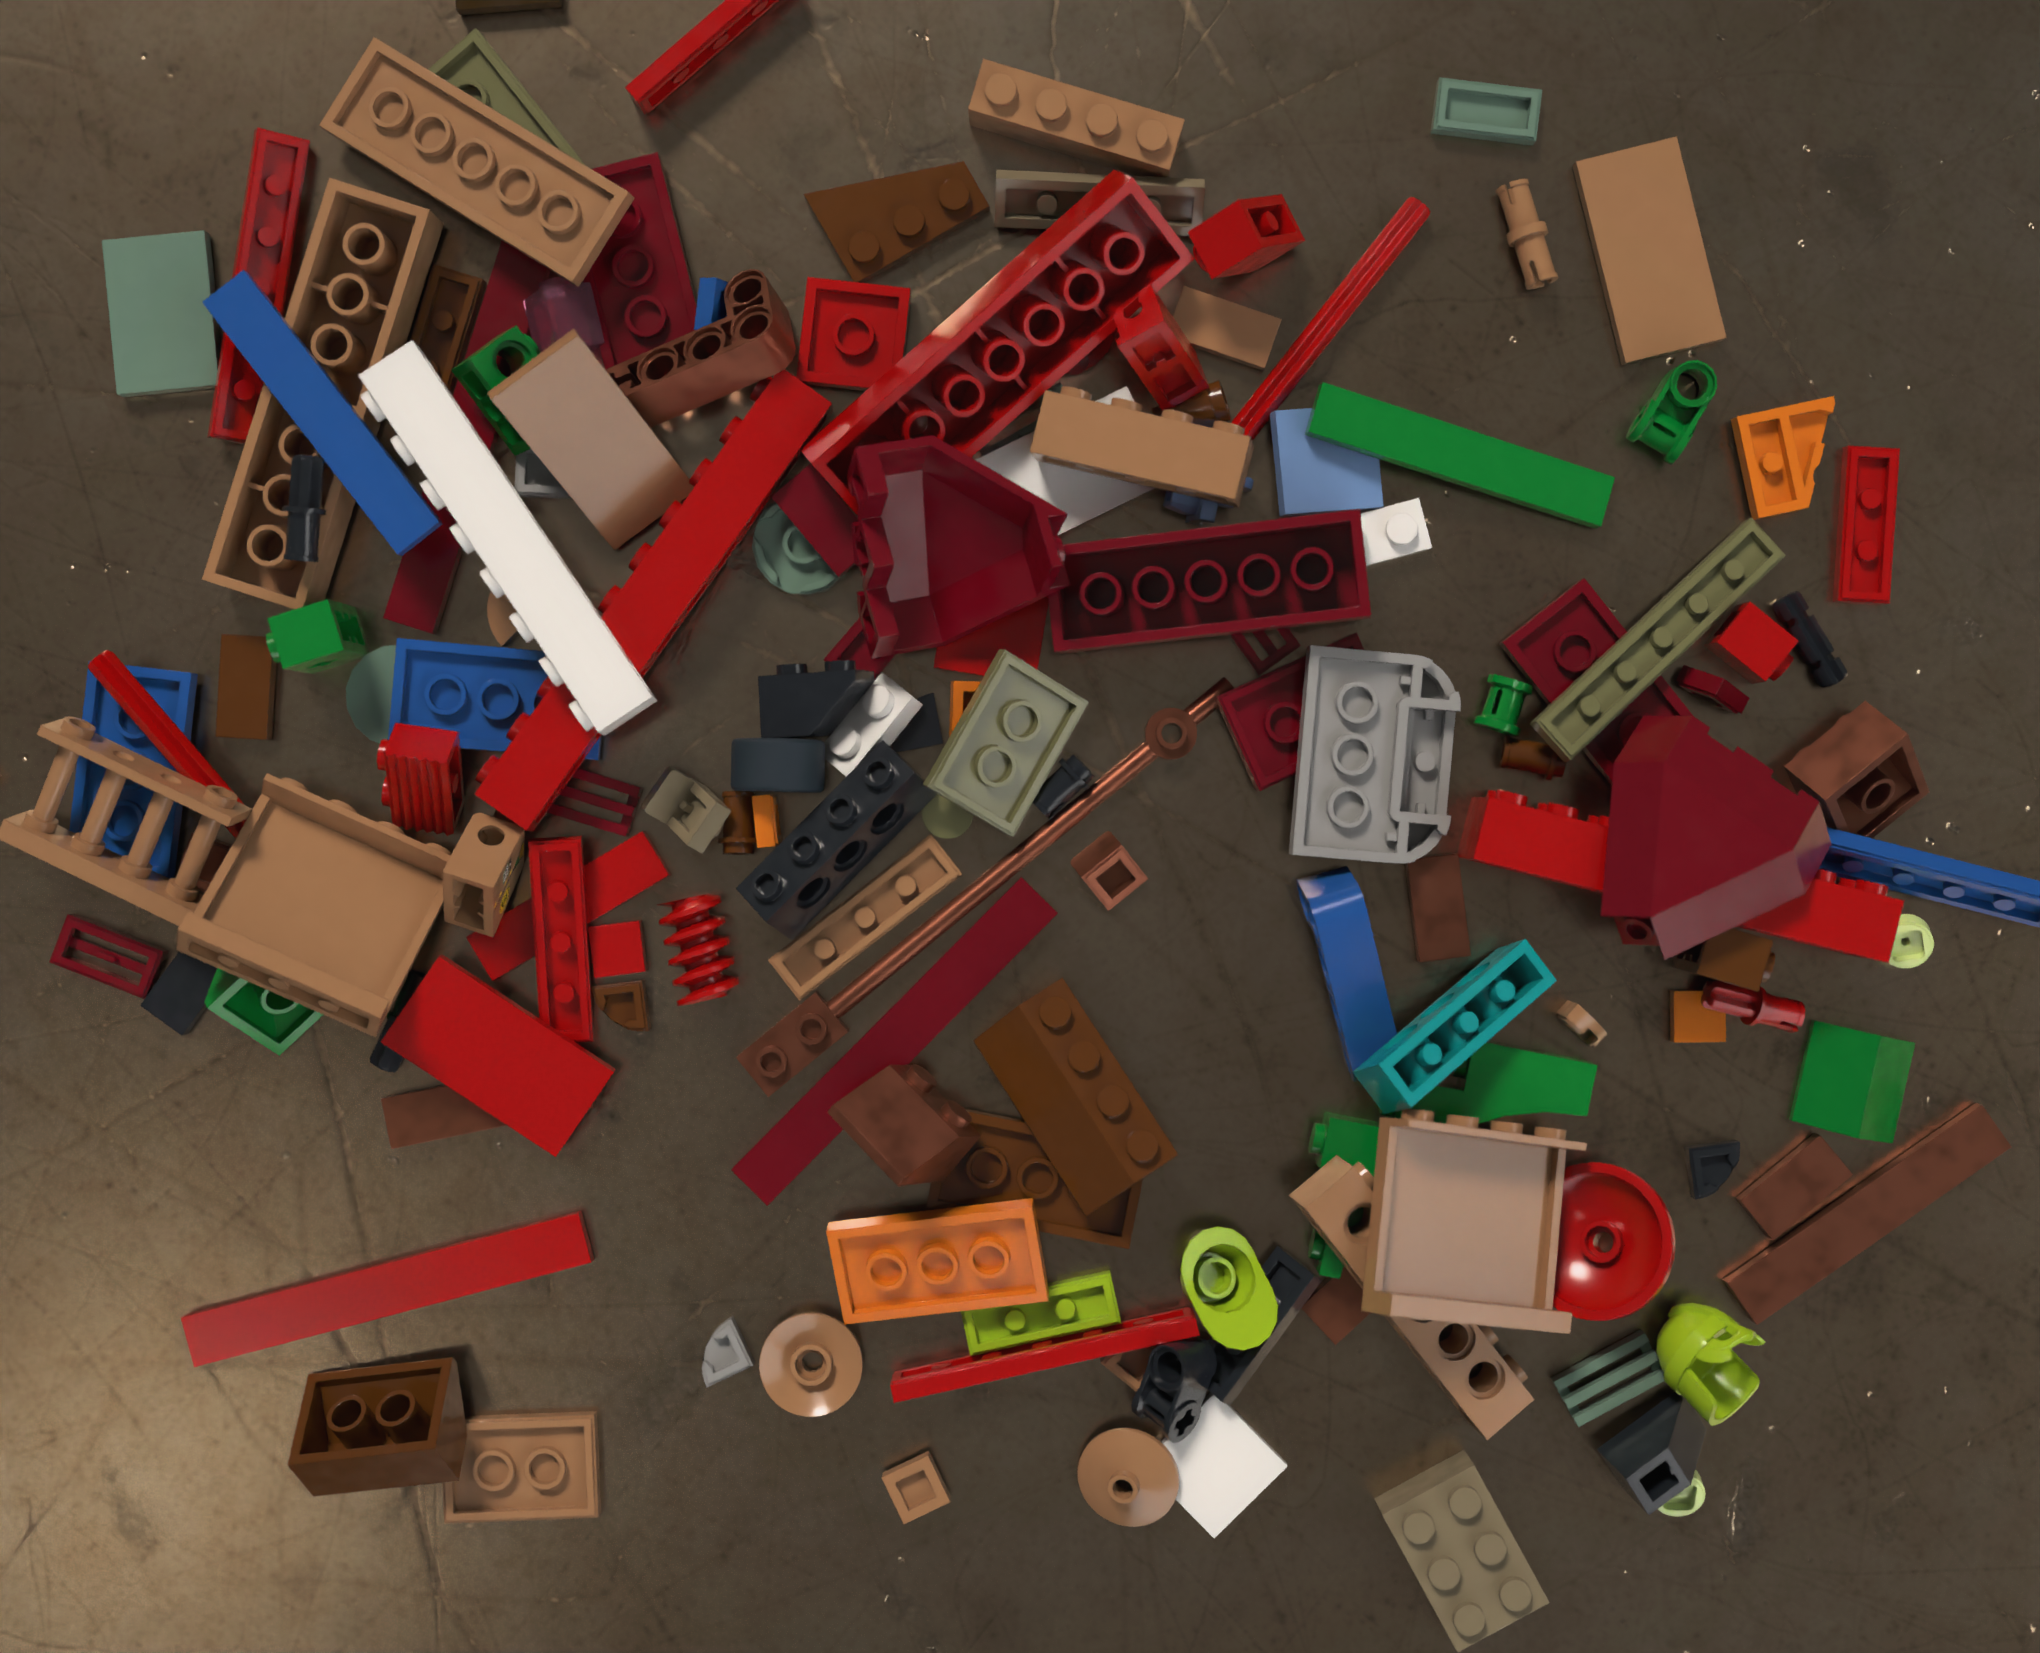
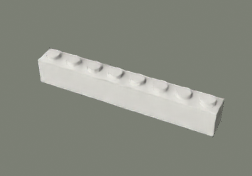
(507, 538)

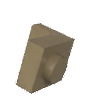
(686, 808)

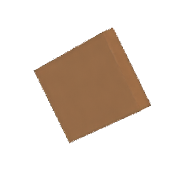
(527, 1469)

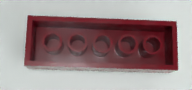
(1211, 582)

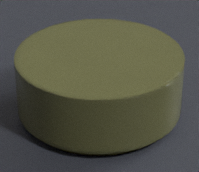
(945, 818)

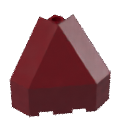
(945, 545)
(1701, 837)

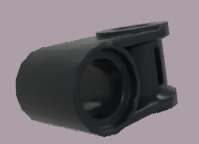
(1176, 1386)

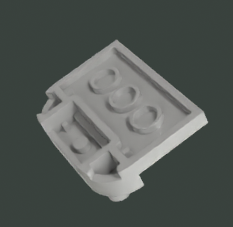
(1372, 756)

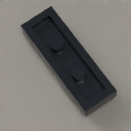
(1292, 1288)

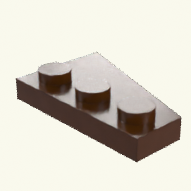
(895, 216)

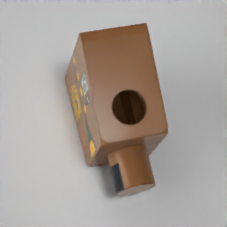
(483, 872)

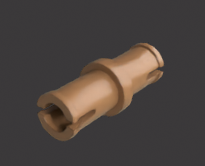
(1527, 234)

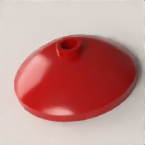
(1630, 1275)

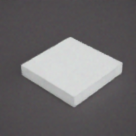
(1222, 1466)

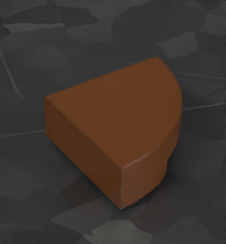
(624, 1003)

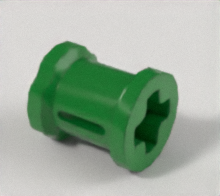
(1503, 705)

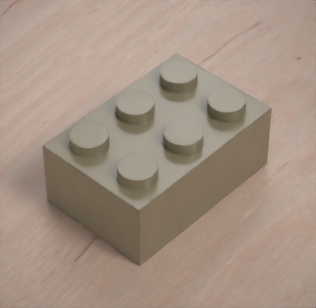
(1461, 1550)

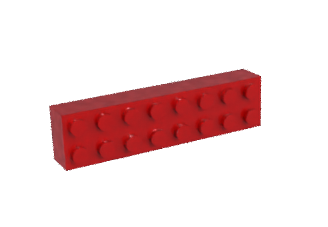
(1014, 332)
(1559, 847)

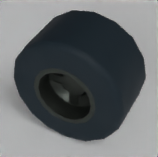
(777, 765)

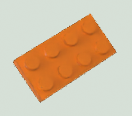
(938, 1261)

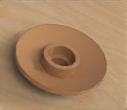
(804, 1389)
(1130, 1457)

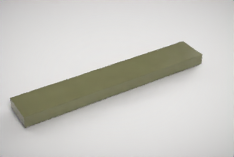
(1657, 640)

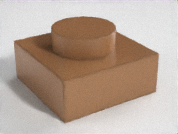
(916, 1487)

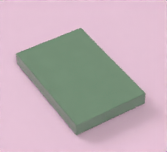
(156, 313)

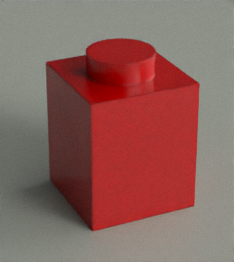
(1752, 644)

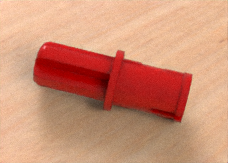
(1754, 1006)

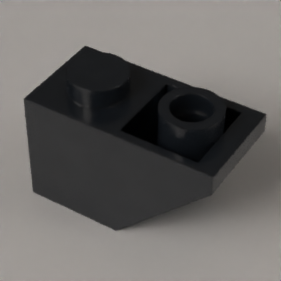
(812, 702)
(1657, 1452)

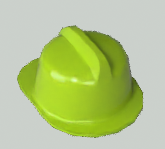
(1228, 1288)

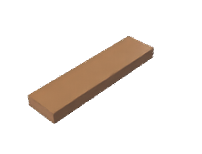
(865, 917)

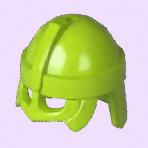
(1700, 1360)

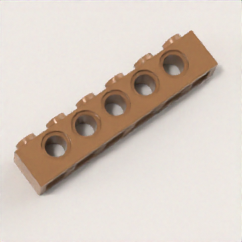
(1483, 1401)

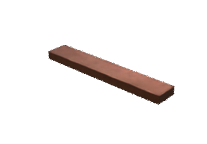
(1867, 1213)

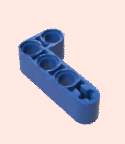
(1349, 963)

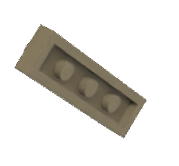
(1041, 198)

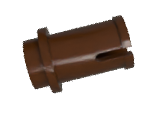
(1531, 757)
(739, 825)

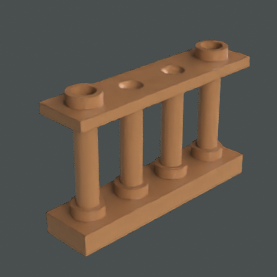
(85, 852)

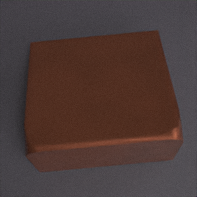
(1108, 870)

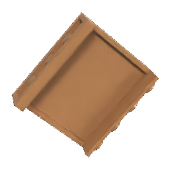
(319, 905)
(1466, 1222)

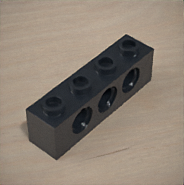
(836, 841)

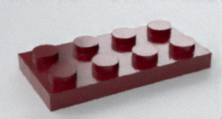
(642, 271)
(1563, 644)

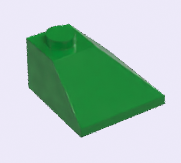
(259, 1012)

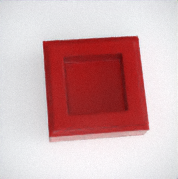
(618, 948)

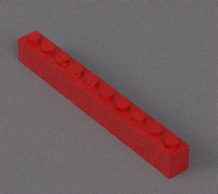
(662, 587)

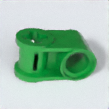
(1668, 417)

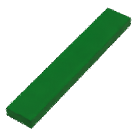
(1459, 455)

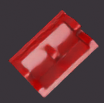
(1159, 351)

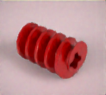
(698, 948)

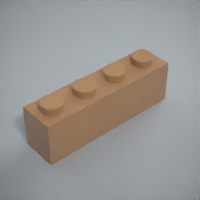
(1074, 121)
(1143, 447)

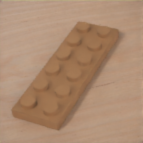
(476, 161)

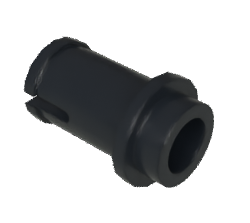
(1063, 786)

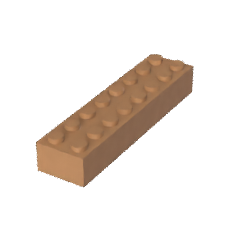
(350, 313)

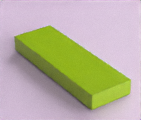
(1072, 1308)

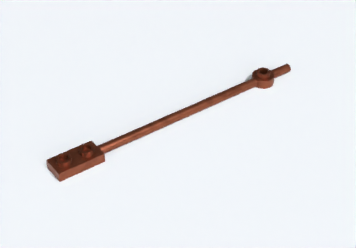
(817, 1023)

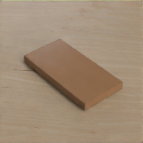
(1649, 251)
(592, 439)

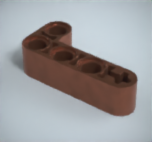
(714, 359)

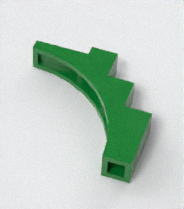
(1489, 1085)

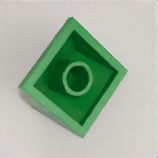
(1852, 1082)

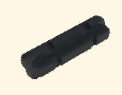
(1813, 642)

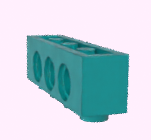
(1454, 1027)

